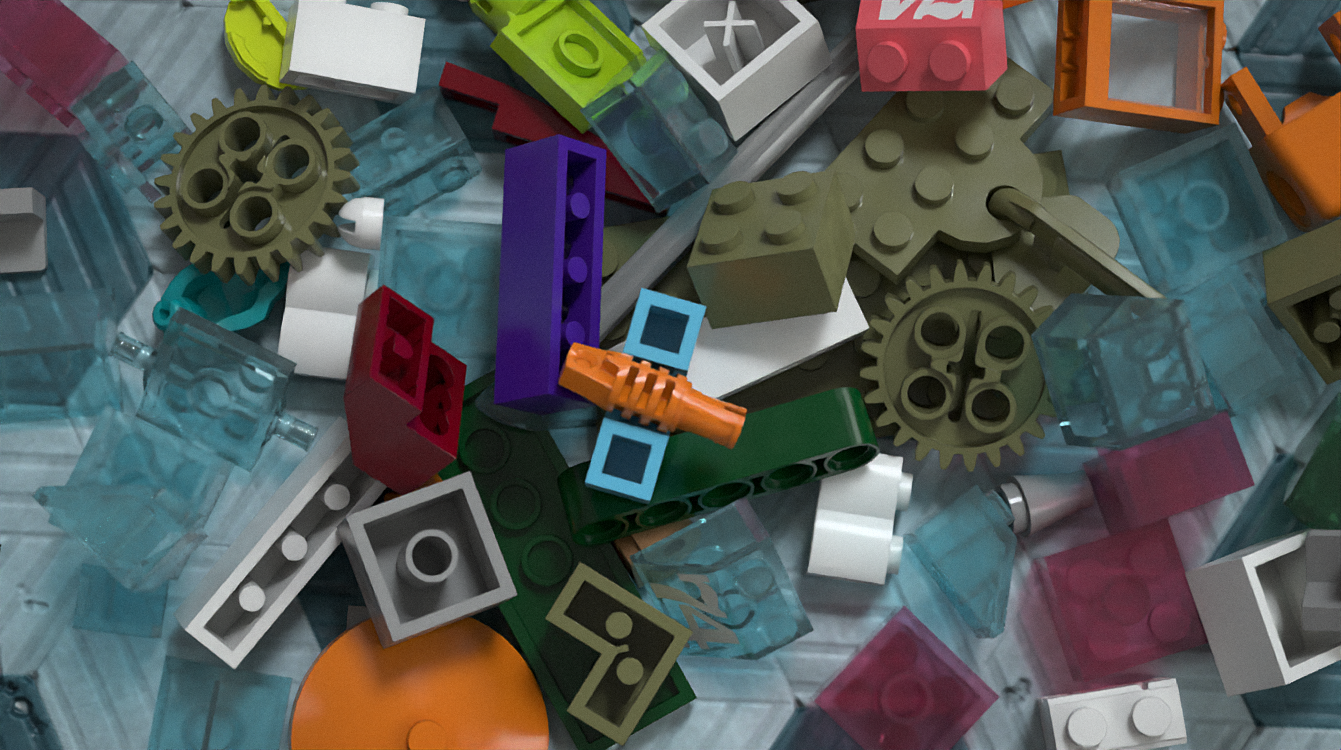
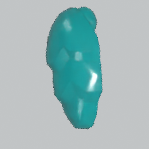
(227, 305)

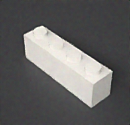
(747, 354)
(278, 549)

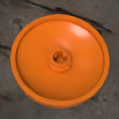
(428, 693)

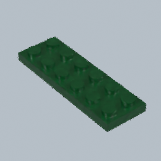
(522, 501)

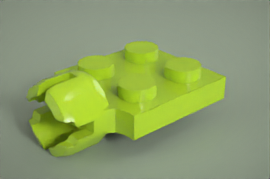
(558, 48)

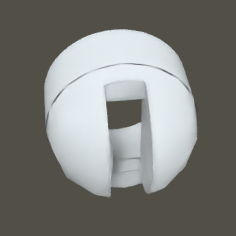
(369, 221)

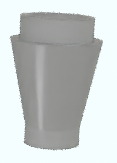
(1044, 499)

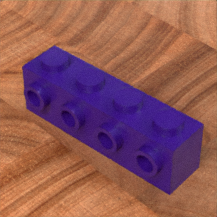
(548, 270)

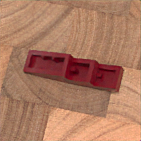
(525, 120)

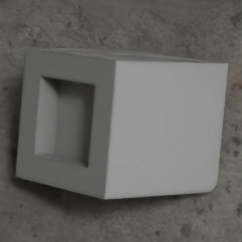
(23, 231)
(1323, 587)

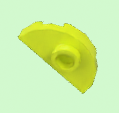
(256, 40)

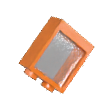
(1140, 63)

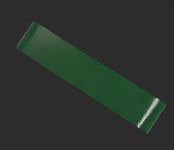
(697, 476)

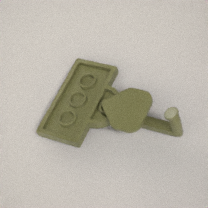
(939, 160)

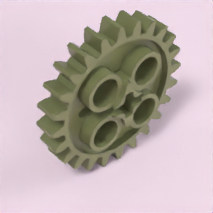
(256, 184)
(907, 355)

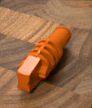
(650, 394)

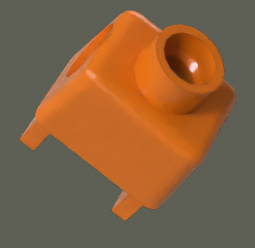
(1303, 152)

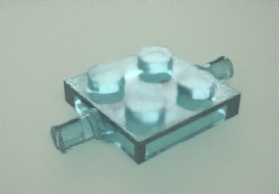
(215, 389)

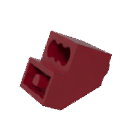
(401, 394)

